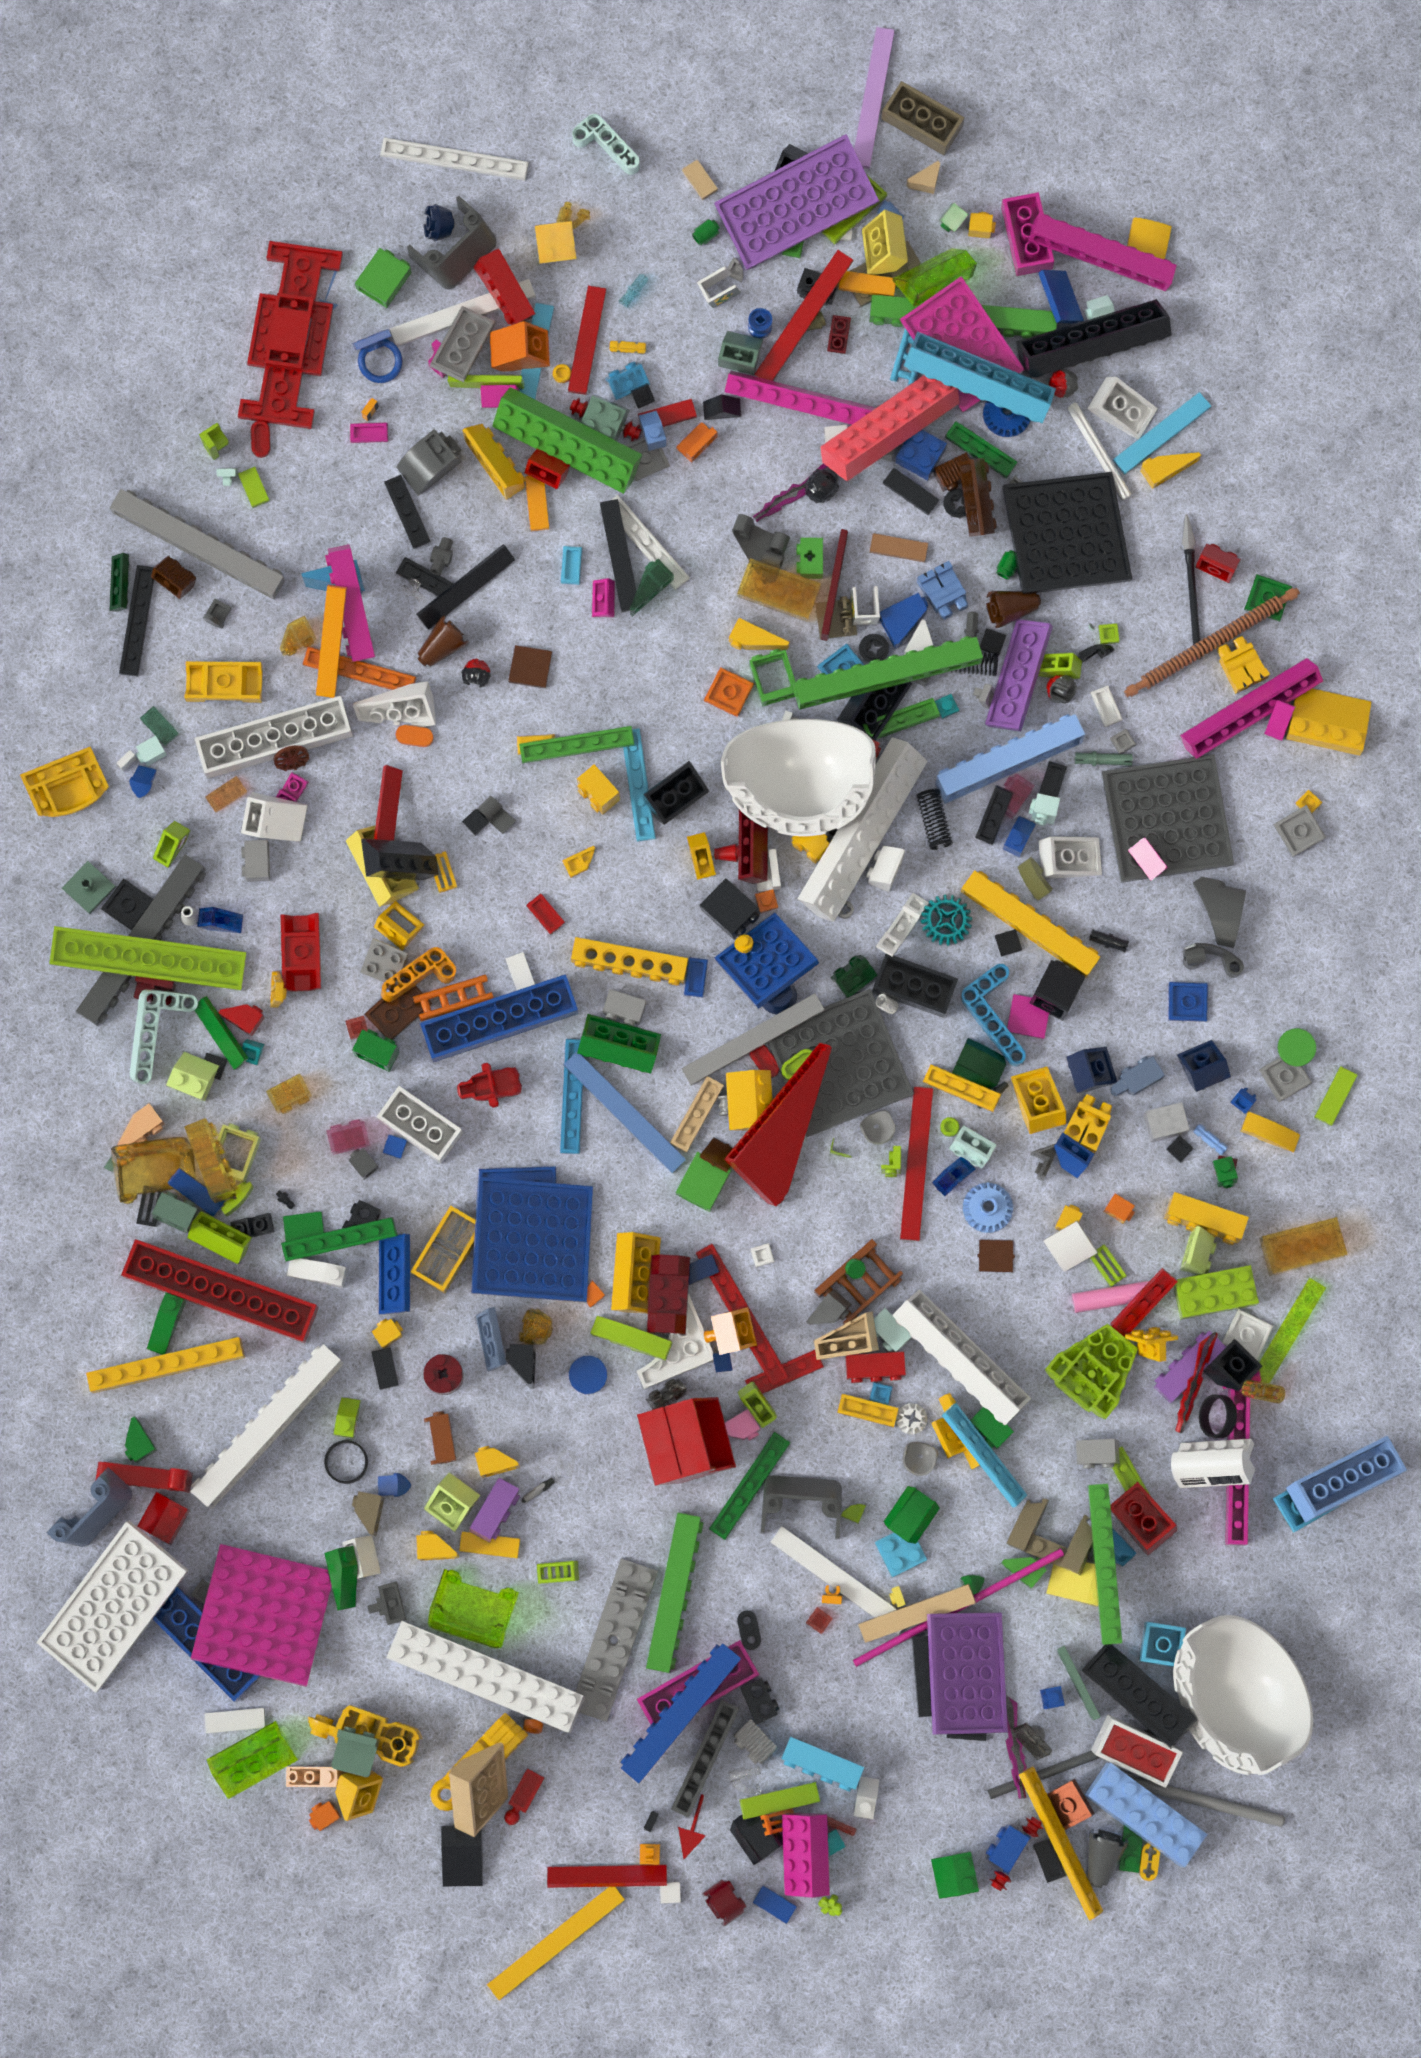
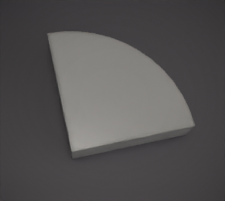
(736, 270)

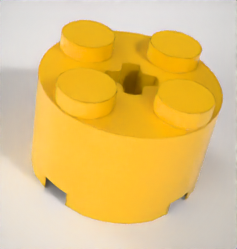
(813, 845)

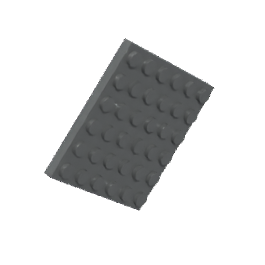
(1175, 809)
(862, 1064)

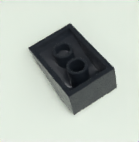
(461, 1858)

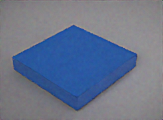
(1188, 1001)

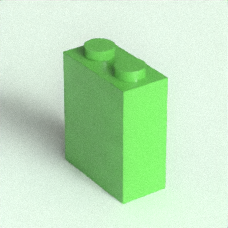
(383, 277)
(702, 1183)

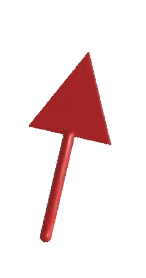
(689, 1838)

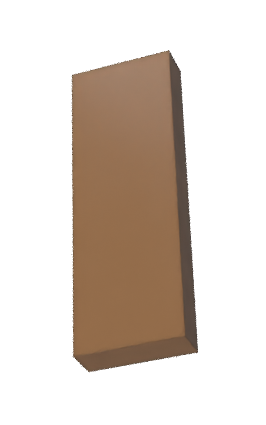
(898, 547)

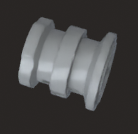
(723, 1105)

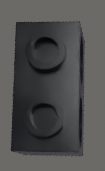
(355, 1218)
(755, 1702)

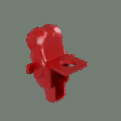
(491, 1085)

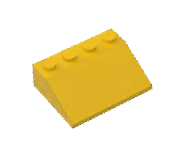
(1330, 721)

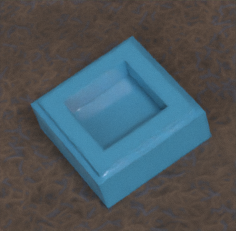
(881, 1393)

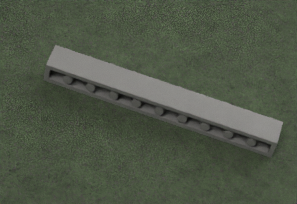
(197, 544)

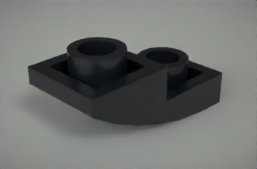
(255, 1226)

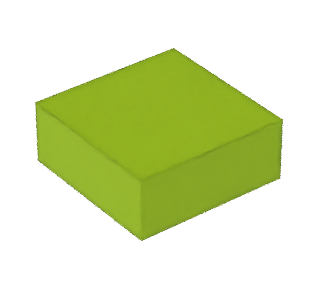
(1108, 633)

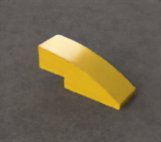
(1270, 1132)

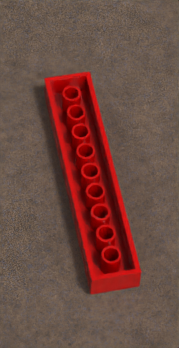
(220, 1291)

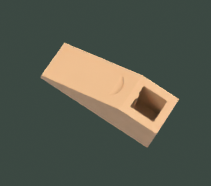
(141, 1125)
(312, 1776)

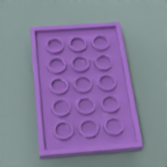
(967, 1673)

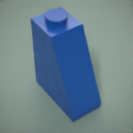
(903, 618)

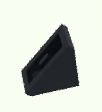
(721, 407)

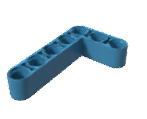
(983, 1021)

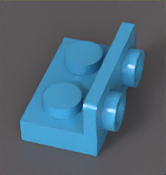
(626, 380)

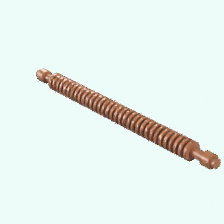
(1212, 642)

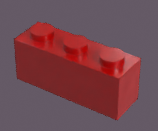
(875, 1367)

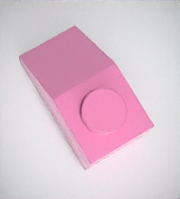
(742, 1426)

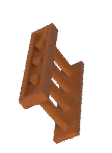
(841, 1278)

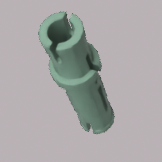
(1103, 758)

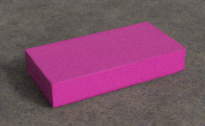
(368, 432)

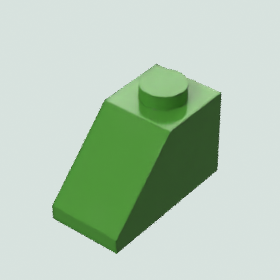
(1017, 1564)

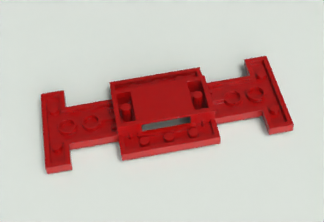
(282, 334)

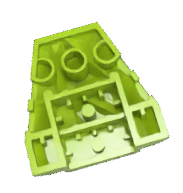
(1094, 1370)

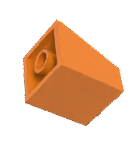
(519, 347)

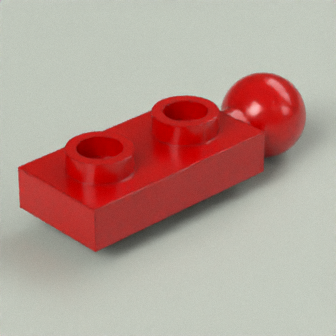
(523, 1796)

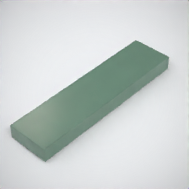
(1078, 1683)

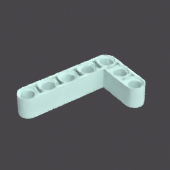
(151, 1027)

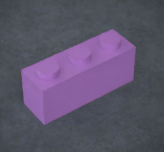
(495, 1510)

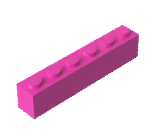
(355, 620)

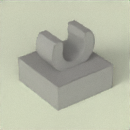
(985, 695)

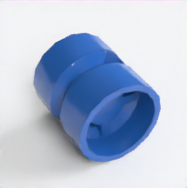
(760, 323)

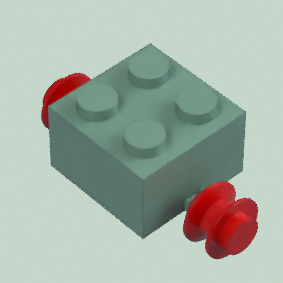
(605, 417)

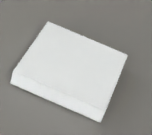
(1249, 1332)

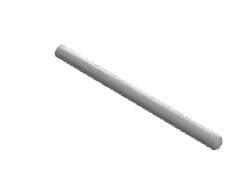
(1212, 1802)

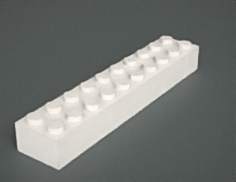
(858, 840)
(266, 1427)
(486, 1677)

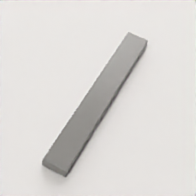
(753, 1039)

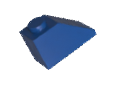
(1019, 836)
(1072, 1155)

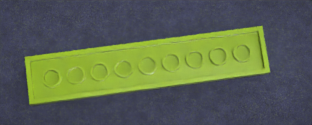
(147, 958)

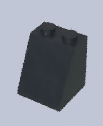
(1057, 989)

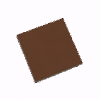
(530, 666)

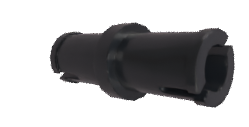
(1108, 940)

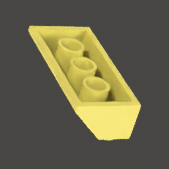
(383, 889)

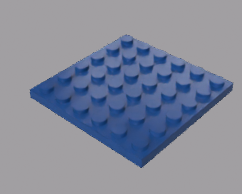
(532, 1239)

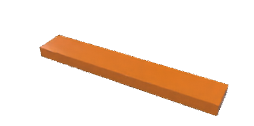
(363, 671)

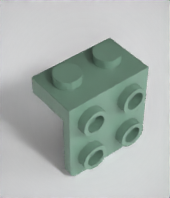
(355, 1752)

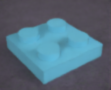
(899, 1554)

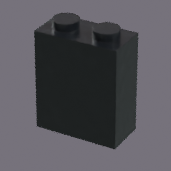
(730, 909)

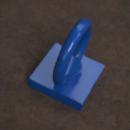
(372, 343)

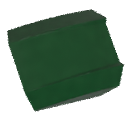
(980, 1064)

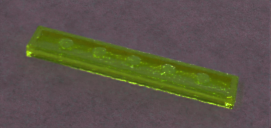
(1290, 1329)

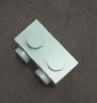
(1044, 809)
(972, 1147)

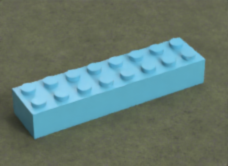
(979, 377)

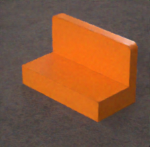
(697, 441)

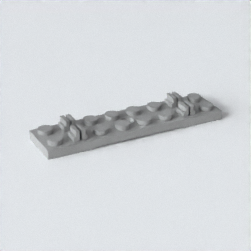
(620, 1619)

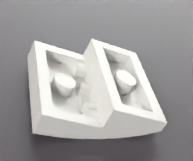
(1070, 1246)

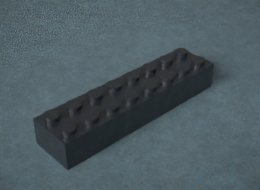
(1094, 338)

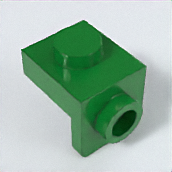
(1225, 1172)

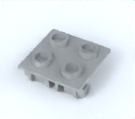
(383, 961)

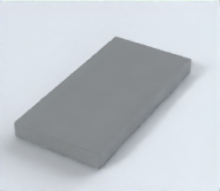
(462, 344)

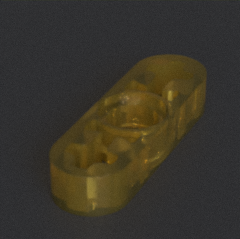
(1269, 1389)

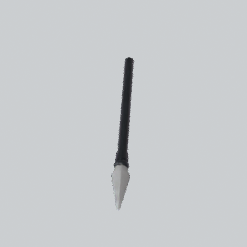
(1188, 543)

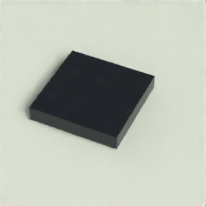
(127, 904)

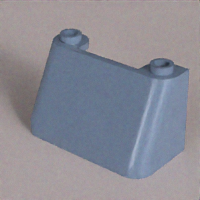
(112, 1497)

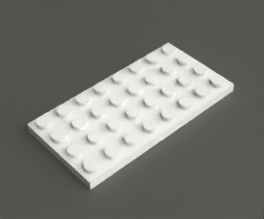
(112, 1606)

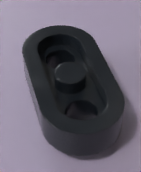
(748, 1630)

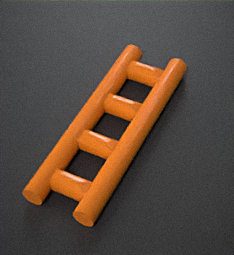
(464, 1001)

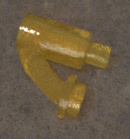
(565, 214)

